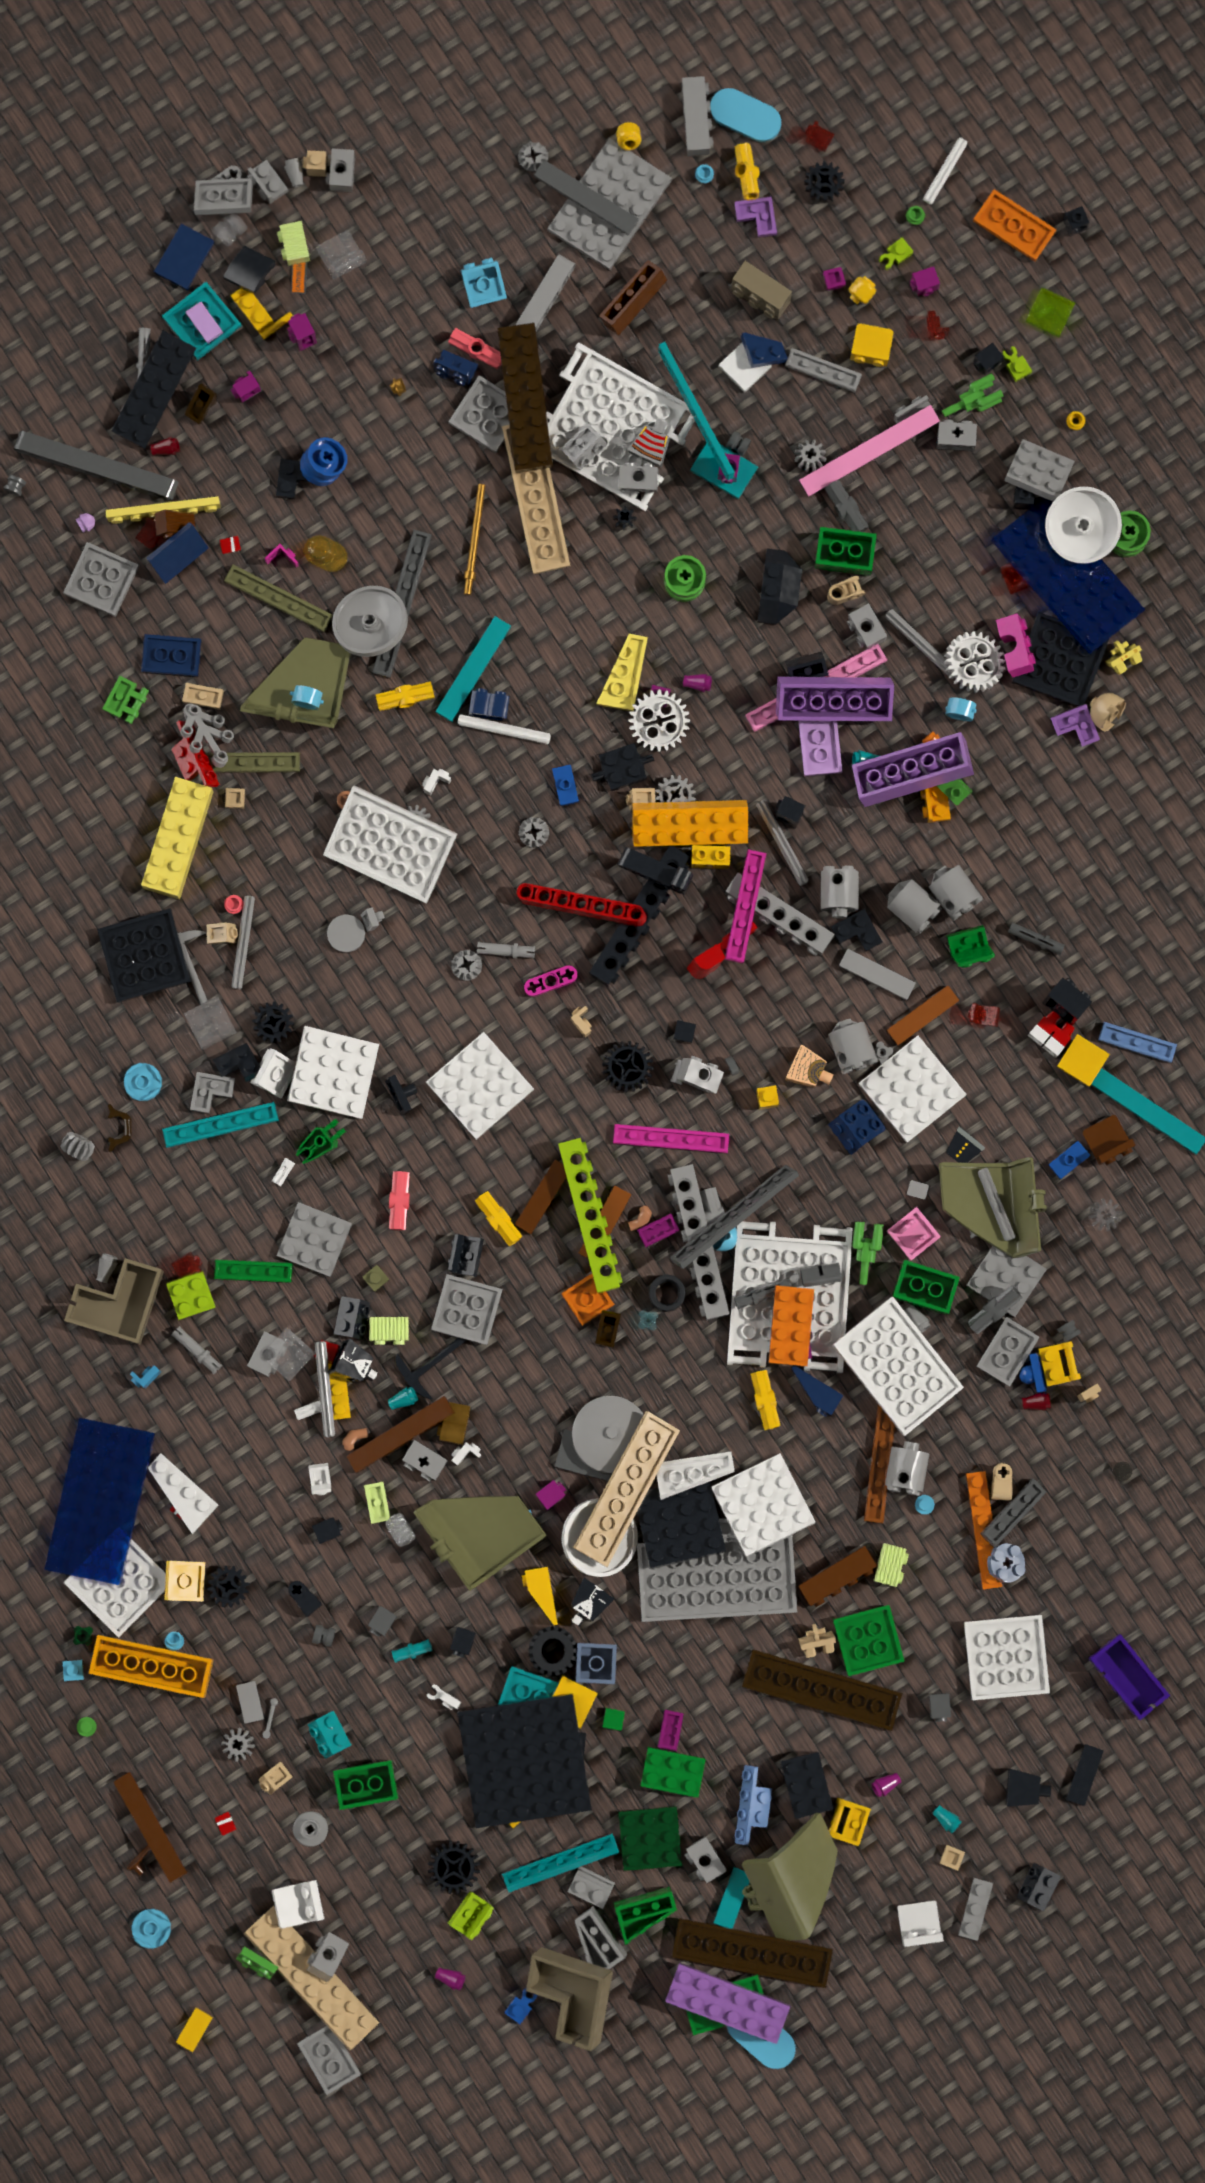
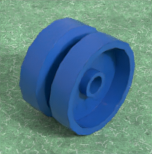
(323, 461)

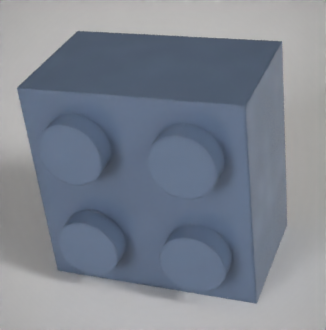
(596, 1663)

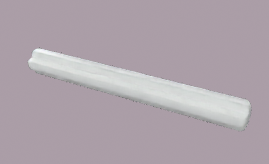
(504, 729)

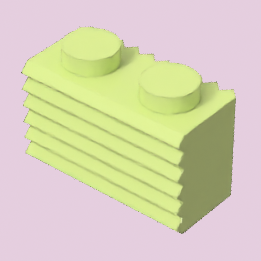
(294, 242)
(389, 1329)
(890, 1565)

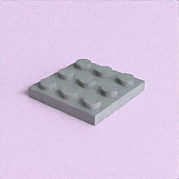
(483, 414)
(1039, 470)
(101, 579)
(314, 1239)
(1001, 1271)
(466, 1309)

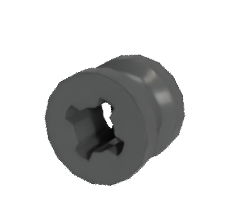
(14, 485)
(1069, 1331)

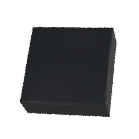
(684, 1031)

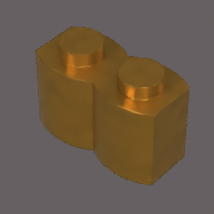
(455, 1426)

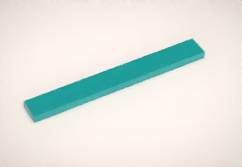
(696, 411)
(1148, 1111)

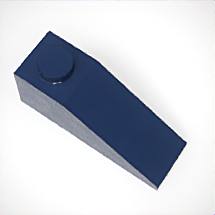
(820, 1394)

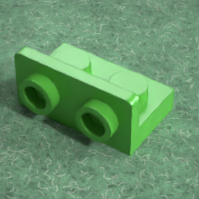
(955, 790)

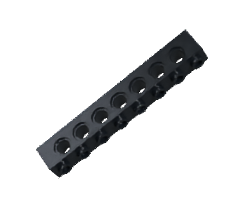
(607, 976)

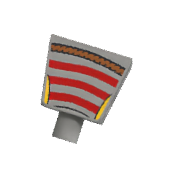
(651, 444)

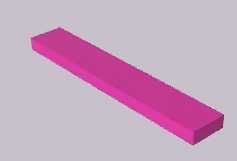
(745, 906)
(671, 1138)

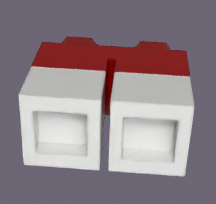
(1058, 1039)

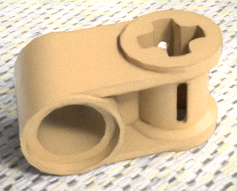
(849, 590)
(1001, 1487)

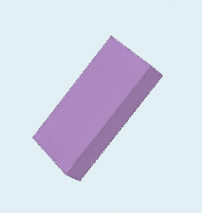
(204, 322)

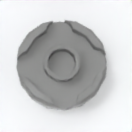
(346, 933)

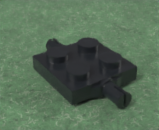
(622, 767)

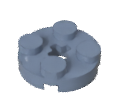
(1016, 1563)

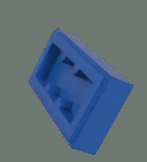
(565, 785)
(1069, 1160)

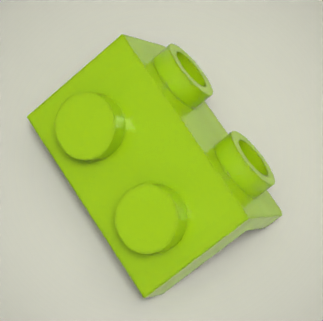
(471, 1915)

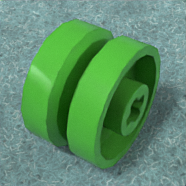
(1139, 531)
(686, 567)

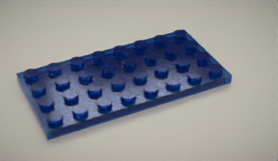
(1082, 595)
(99, 1501)

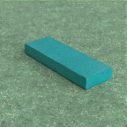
(732, 1899)

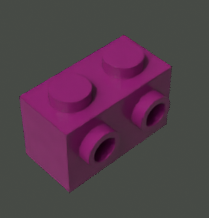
(301, 331)

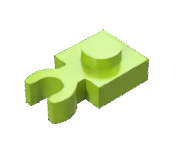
(897, 252)
(1018, 366)

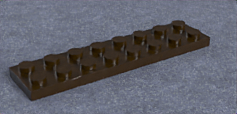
(525, 397)
(822, 1690)
(752, 1953)

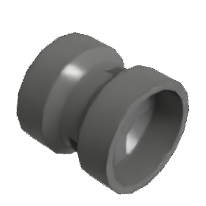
(734, 442)
(328, 1636)

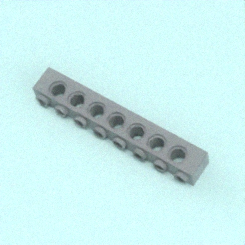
(687, 1174)

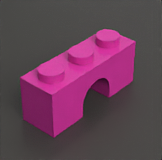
(1020, 659)

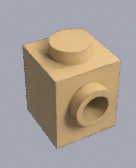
(315, 163)

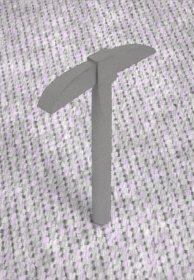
(185, 936)

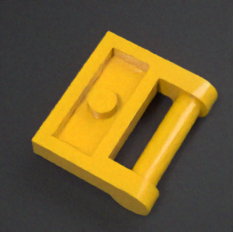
(1053, 1367)
(854, 1823)

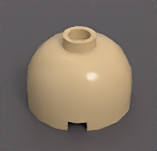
(1106, 709)

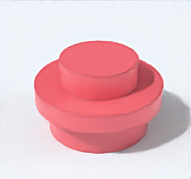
(233, 904)

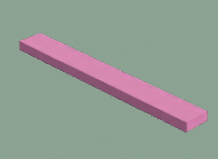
(869, 450)
(850, 668)

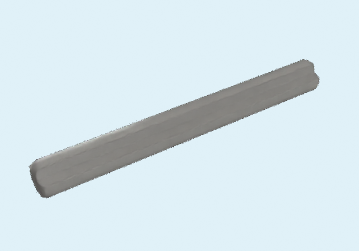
(918, 640)
(782, 842)
(243, 941)
(324, 1389)

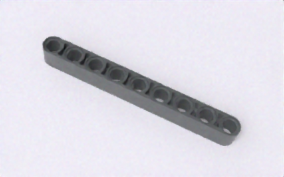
(96, 465)

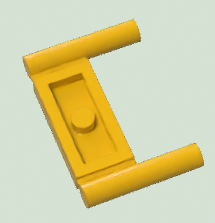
(257, 314)

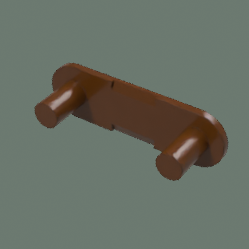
(134, 1864)

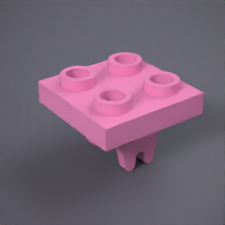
(913, 1234)

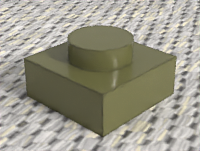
(375, 1278)

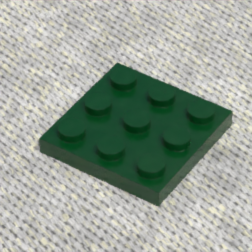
(650, 1838)

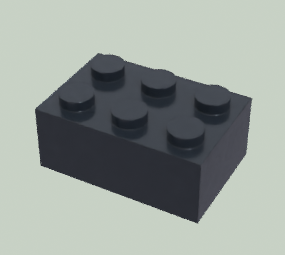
(1067, 1001)
(806, 1785)

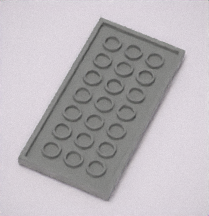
(720, 1584)

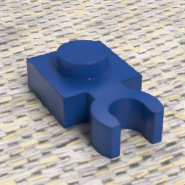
(519, 2007)

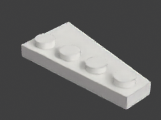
(687, 1473)
(186, 1497)

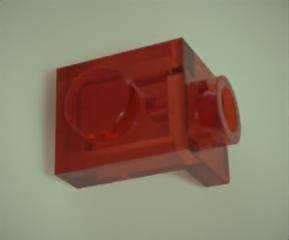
(1012, 579)
(984, 1015)
(187, 1264)

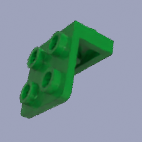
(969, 946)

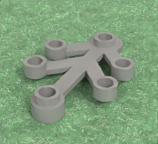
(206, 732)

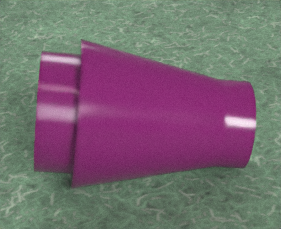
(698, 682)
(884, 1785)
(451, 1978)

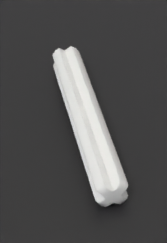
(945, 170)

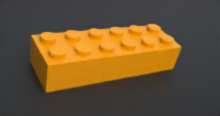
(690, 823)
(151, 1666)

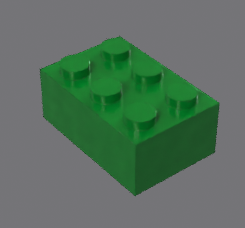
(845, 551)
(925, 1287)
(673, 1772)
(365, 1784)

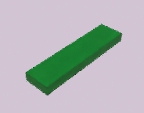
(253, 1271)

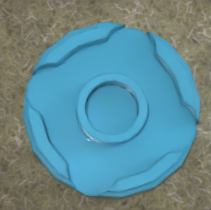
(142, 1082)
(151, 1928)

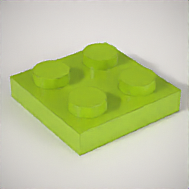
(190, 1295)

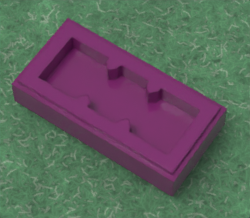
(658, 1230)
(670, 1731)

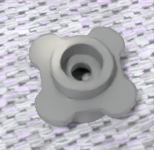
(887, 1052)

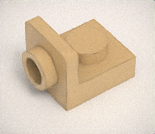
(640, 795)
(221, 933)
(581, 1024)
(274, 1778)

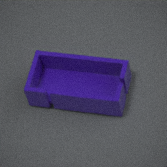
(1129, 1676)

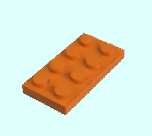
(1014, 225)
(791, 1326)

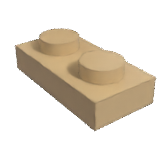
(203, 696)
(1089, 1394)

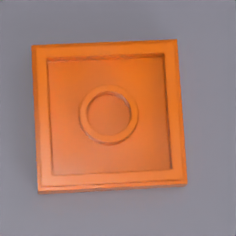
(585, 1301)

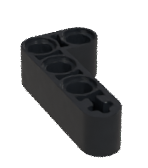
(656, 871)

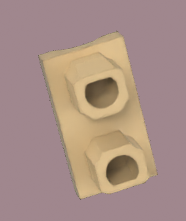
(817, 1638)

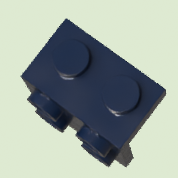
(856, 1126)

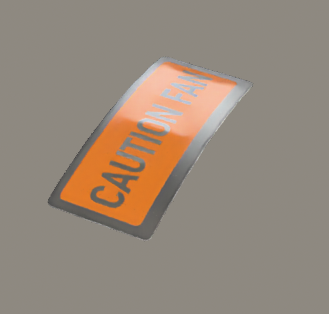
(298, 279)

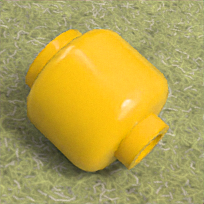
(628, 136)
(862, 290)

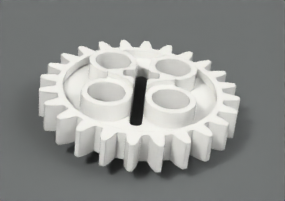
(980, 677)
(654, 703)

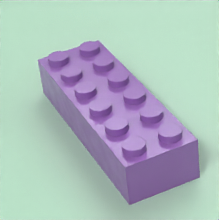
(834, 698)
(912, 769)
(728, 2003)

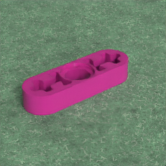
(562, 971)

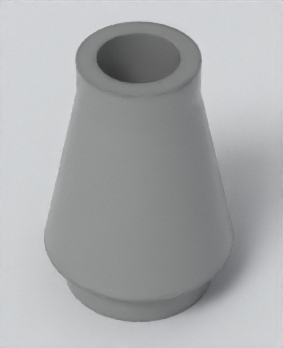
(294, 171)
(106, 1267)
(918, 1318)

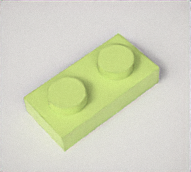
(377, 1502)

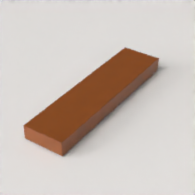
(922, 1015)
(612, 1211)

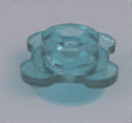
(647, 1315)

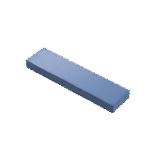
(1137, 1042)

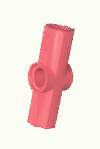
(466, 342)
(399, 1200)

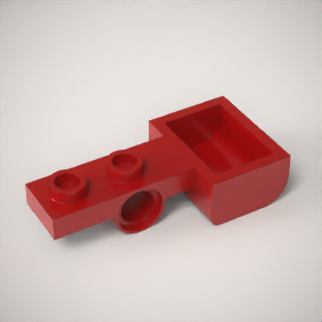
(711, 958)

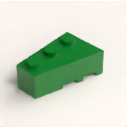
(644, 1911)

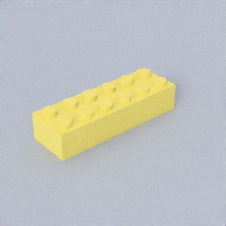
(177, 838)

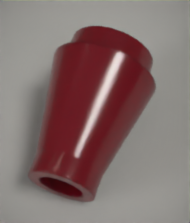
(168, 446)
(1037, 1402)

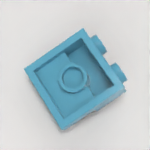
(483, 282)

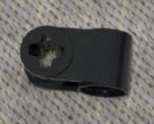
(306, 1600)

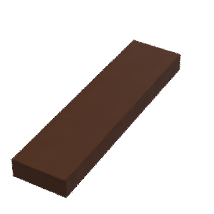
(542, 1198)

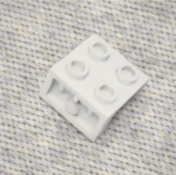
(297, 1904)
(919, 1923)

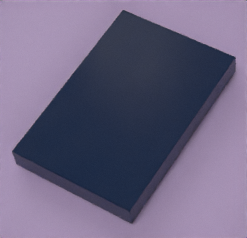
(184, 257)
(177, 553)
(171, 655)

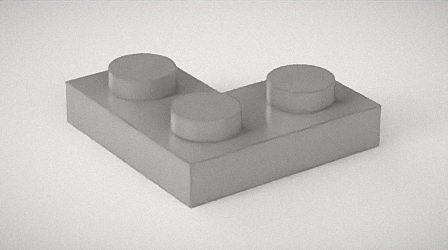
(208, 1085)

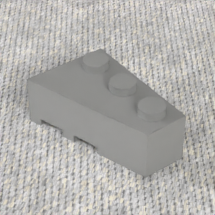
(598, 1940)

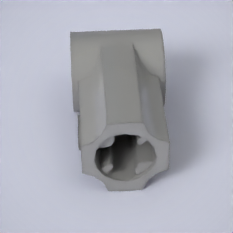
(711, 1205)

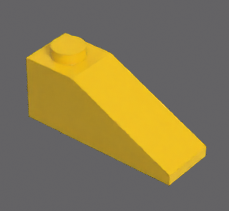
(540, 1588)

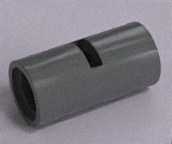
(821, 1275)

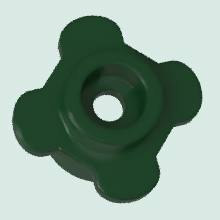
(87, 1639)

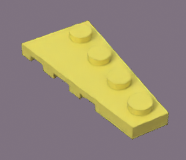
(624, 679)

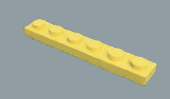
(138, 512)

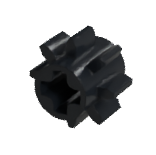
(624, 512)

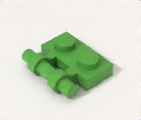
(120, 696)
(256, 1963)

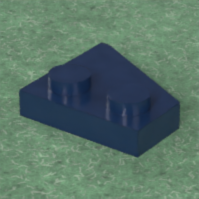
(763, 350)

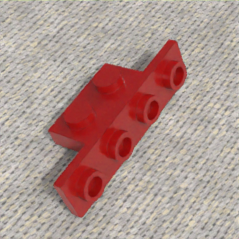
(193, 763)

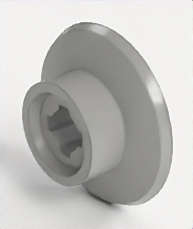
(318, 1823)

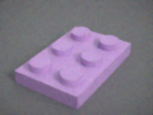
(820, 747)

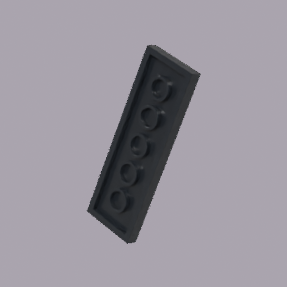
(153, 389)

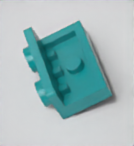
(329, 1735)

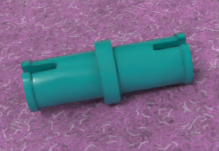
(412, 1650)

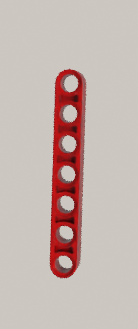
(588, 910)

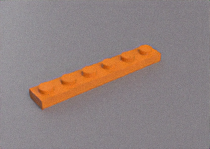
(981, 1519)

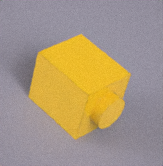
(767, 1097)

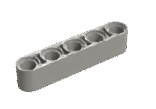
(547, 292)

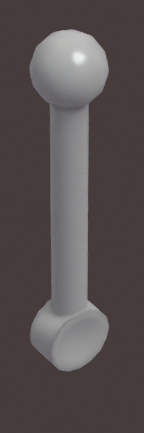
(266, 1734)

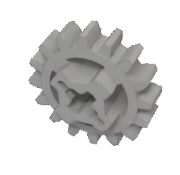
(682, 785)

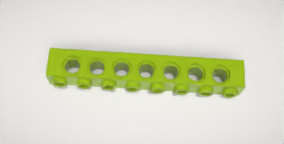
(567, 1150)

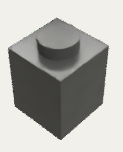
(381, 1621)
(939, 1707)

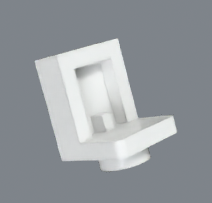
(431, 782)
(460, 1453)
(320, 1479)

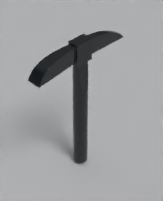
(412, 1378)

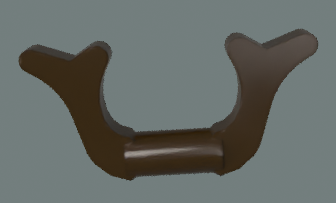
(127, 1128)

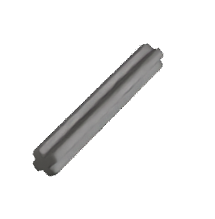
(996, 1204)

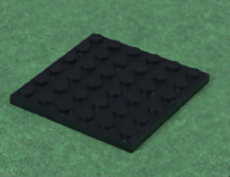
(524, 1760)

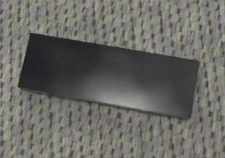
(1084, 1774)

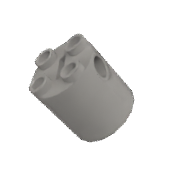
(954, 891)
(841, 897)
(913, 905)
(852, 1046)
(907, 1462)

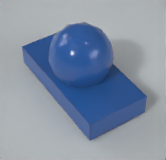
(1034, 1373)

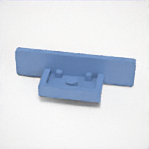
(753, 1805)

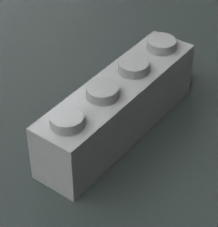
(695, 116)

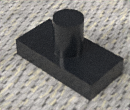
(400, 1094)

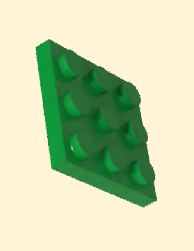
(868, 1640)

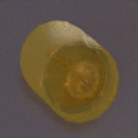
(325, 553)

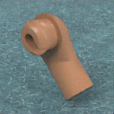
(643, 1218)
(352, 1436)

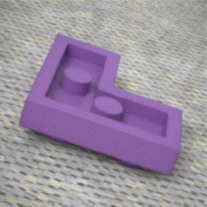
(758, 210)
(1077, 719)

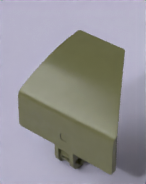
(310, 664)
(968, 1204)
(479, 1533)
(793, 1881)

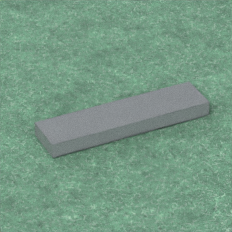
(823, 370)
(877, 974)

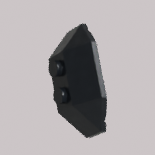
(779, 587)

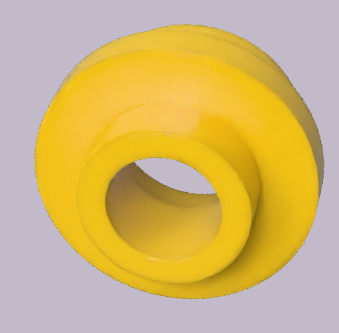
(1075, 415)

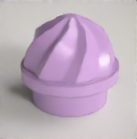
(85, 522)

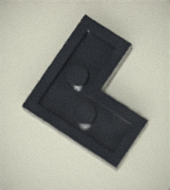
(287, 478)
(859, 926)
(238, 1058)

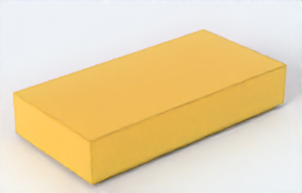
(194, 2029)

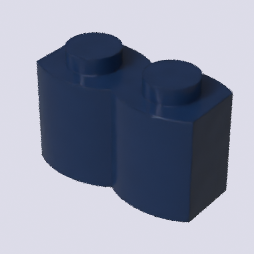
(489, 705)

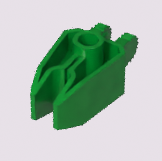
(320, 1142)

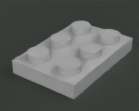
(223, 196)
(1007, 1351)
(329, 2059)

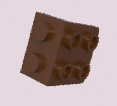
(1108, 1140)

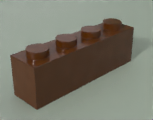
(633, 297)
(836, 1576)

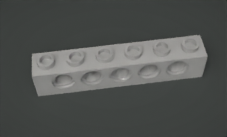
(790, 914)

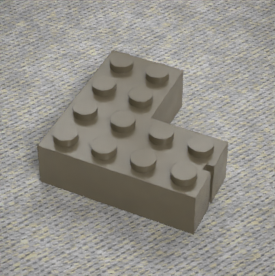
(124, 1312)
(580, 1990)

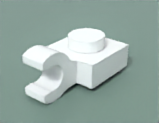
(448, 1700)

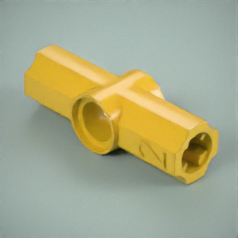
(747, 171)
(405, 696)
(498, 1218)
(765, 1400)

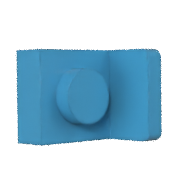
(149, 1376)

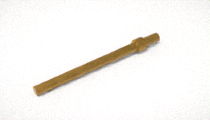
(469, 575)

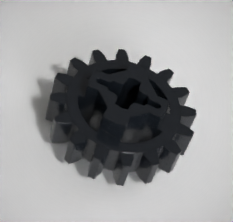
(828, 187)
(282, 1019)
(230, 1577)

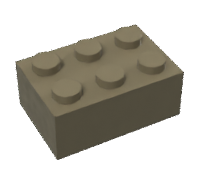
(761, 291)

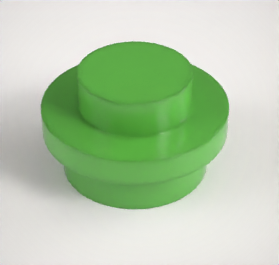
(915, 215)
(86, 1726)

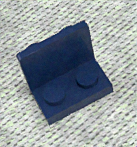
(455, 368)

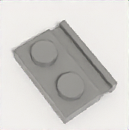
(591, 1887)

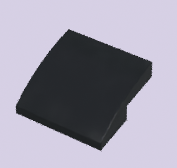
(249, 269)

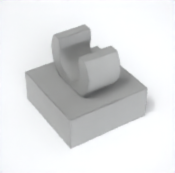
(371, 919)

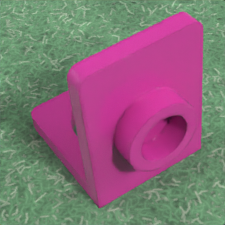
(287, 552)

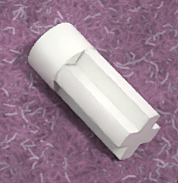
(283, 1172)
(308, 1410)

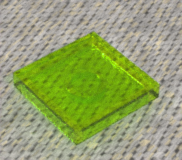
(1050, 312)

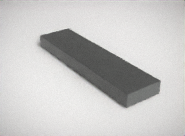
(1013, 1512)

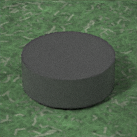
(731, 1064)

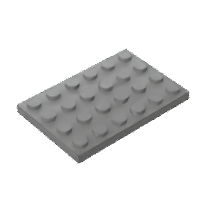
(622, 180)

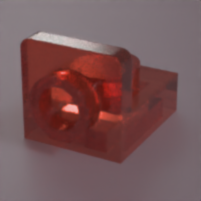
(818, 136)
(933, 323)
(148, 534)

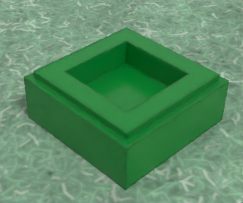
(613, 1719)

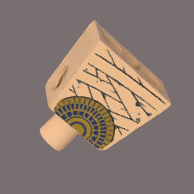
(808, 1069)

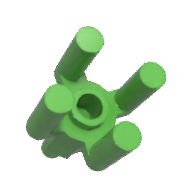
(976, 398)
(866, 1247)

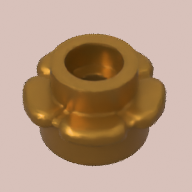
(398, 386)

